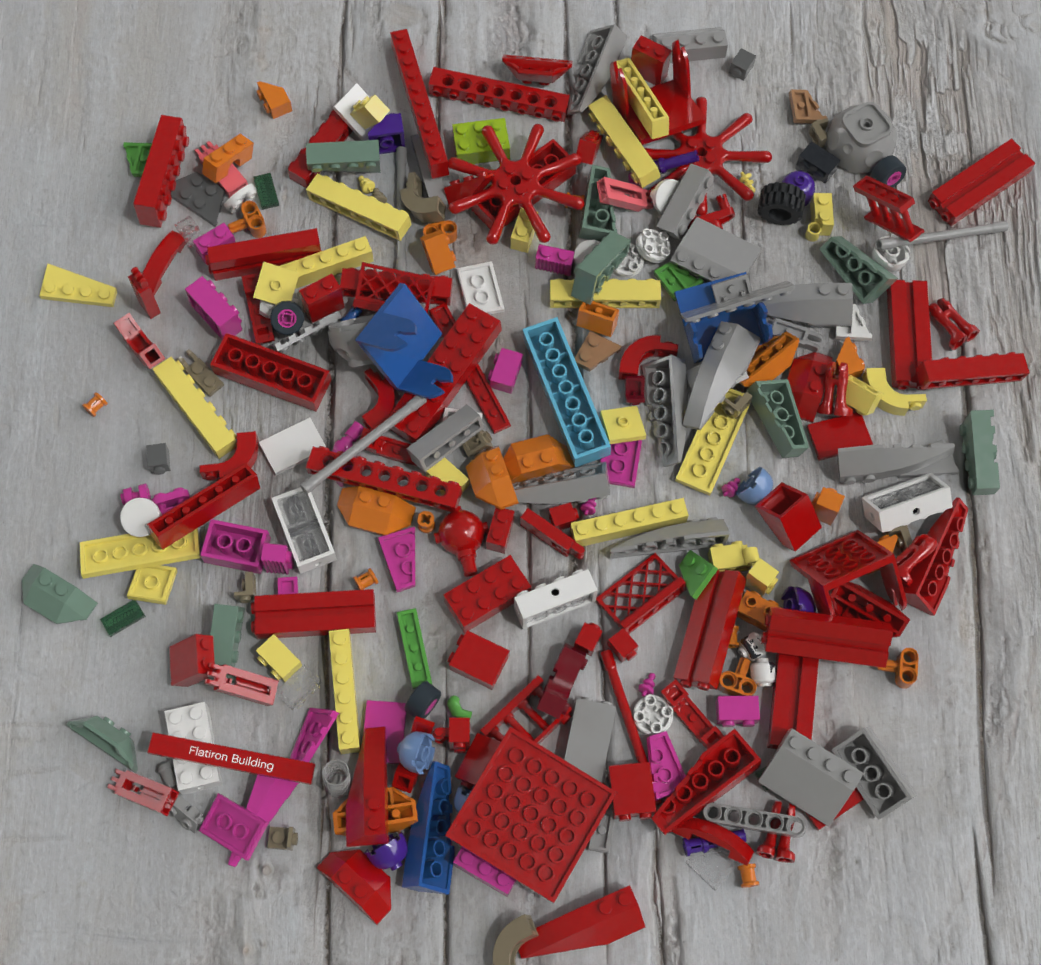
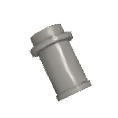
(168, 775)

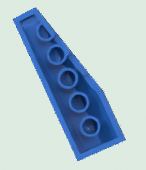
(429, 852)

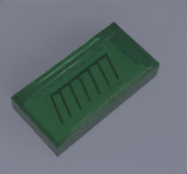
(266, 191)
(122, 618)

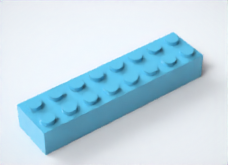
(566, 392)

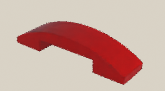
(162, 259)
(261, 325)
(389, 448)
(690, 715)
(714, 833)

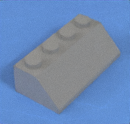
(698, 43)
(882, 781)

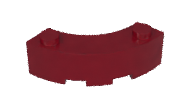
(560, 685)

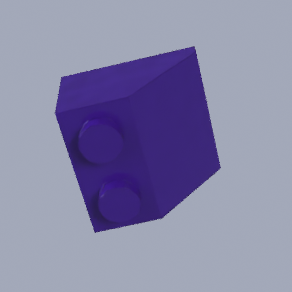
(388, 133)

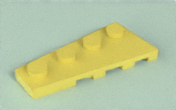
(75, 288)

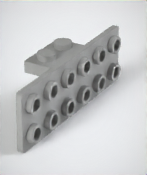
(735, 293)

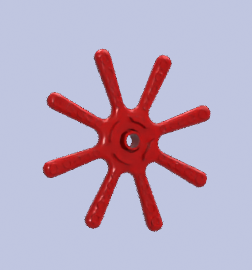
(712, 154)
(516, 172)

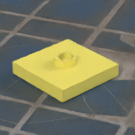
(275, 284)
(623, 424)
(152, 584)

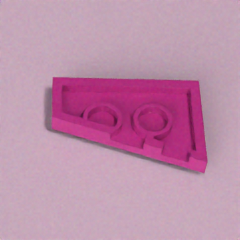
(400, 557)
(312, 733)
(664, 765)

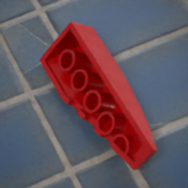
(931, 574)
(709, 779)
(369, 793)
(588, 926)

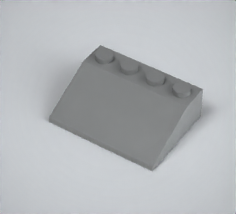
(713, 252)
(810, 777)

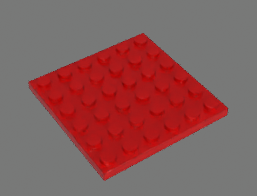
(531, 814)

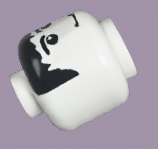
(751, 647)
(763, 672)

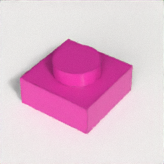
(288, 585)

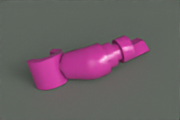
(346, 442)

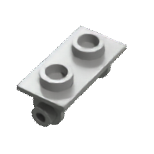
(188, 819)

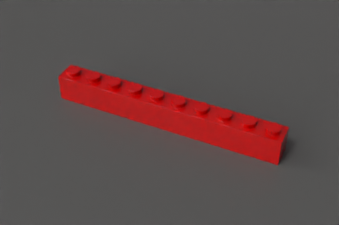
(419, 104)

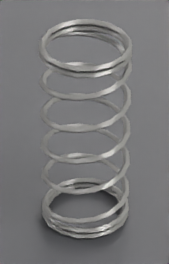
(331, 788)

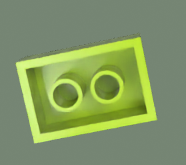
(471, 144)

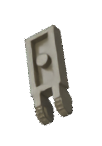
(201, 374)

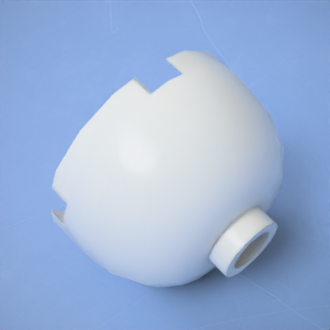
(891, 259)

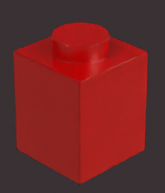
(563, 516)
(588, 638)
(623, 645)

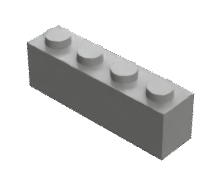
(685, 201)
(445, 438)

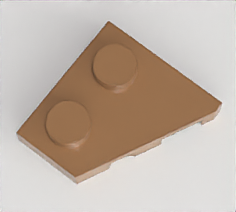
(804, 107)
(595, 351)

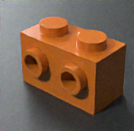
(438, 251)
(598, 318)
(827, 504)
(754, 608)

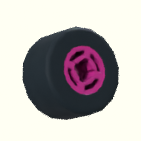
(889, 171)
(287, 317)
(423, 700)

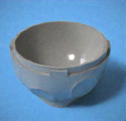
(857, 145)
(342, 339)

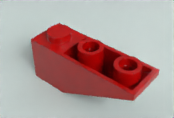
(589, 146)
(468, 187)

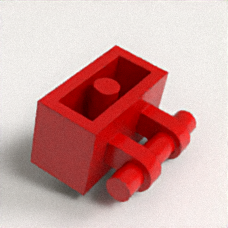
(457, 734)

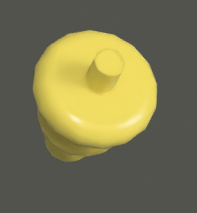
(745, 178)
(366, 184)

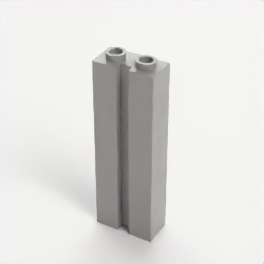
(590, 736)

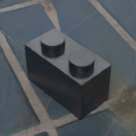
(818, 162)

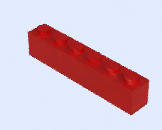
(331, 131)
(440, 294)
(972, 370)
(204, 506)

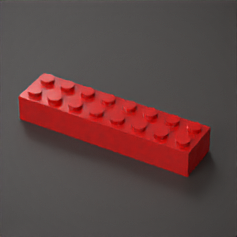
(459, 353)

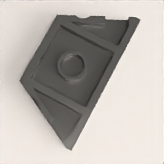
(199, 196)

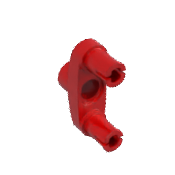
(719, 217)

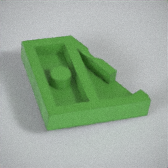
(137, 156)
(675, 279)
(696, 573)

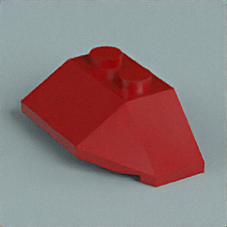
(536, 69)
(808, 383)
(858, 602)
(359, 881)

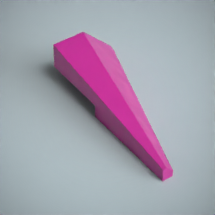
(265, 801)

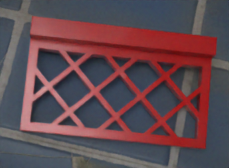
(375, 304)
(651, 606)

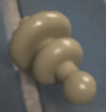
(379, 195)

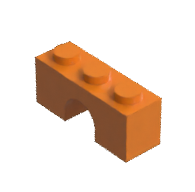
(218, 162)

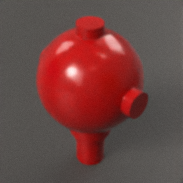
(462, 535)

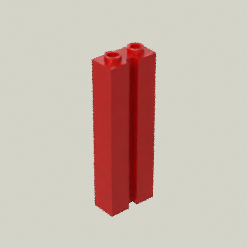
(980, 182)
(248, 256)
(908, 331)
(313, 613)
(710, 631)
(827, 637)
(792, 697)

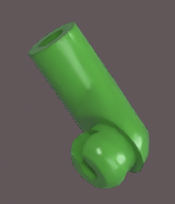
(456, 709)

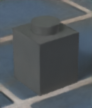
(742, 64)
(158, 458)

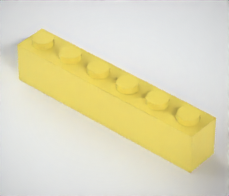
(644, 101)
(624, 141)
(359, 206)
(331, 261)
(614, 293)
(195, 407)
(629, 522)
(344, 691)

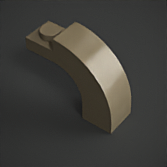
(424, 209)
(512, 938)

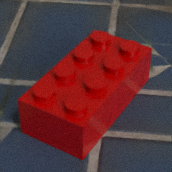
(486, 593)

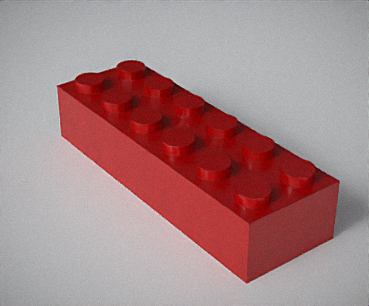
(544, 156)
(161, 171)
(271, 372)

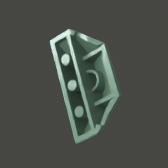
(55, 596)
(107, 738)

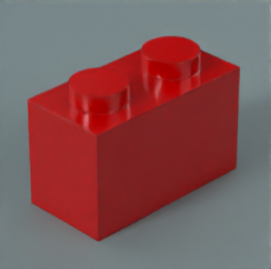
(500, 530)

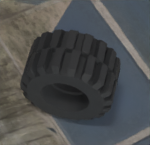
(781, 203)

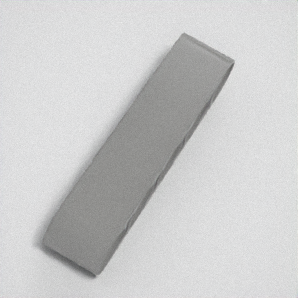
(434, 186)
(745, 815)

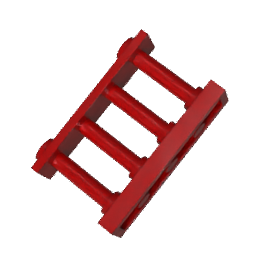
(897, 203)
(521, 702)

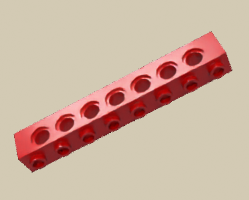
(507, 92)
(409, 492)

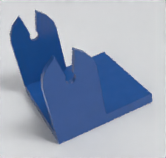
(702, 332)
(400, 340)

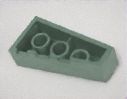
(344, 156)
(597, 218)
(599, 266)
(855, 267)
(780, 416)
(980, 452)
(226, 634)

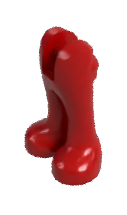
(943, 313)
(841, 381)
(916, 552)
(767, 849)

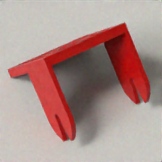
(672, 95)
(845, 561)

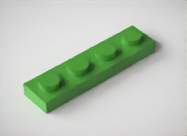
(414, 647)

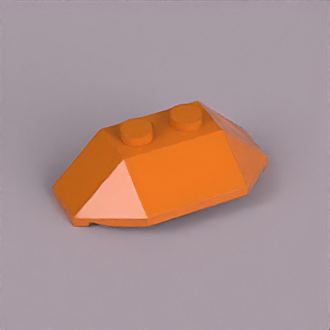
(771, 358)
(536, 458)
(491, 479)
(374, 510)
(401, 813)

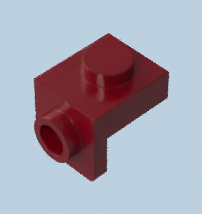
(634, 389)

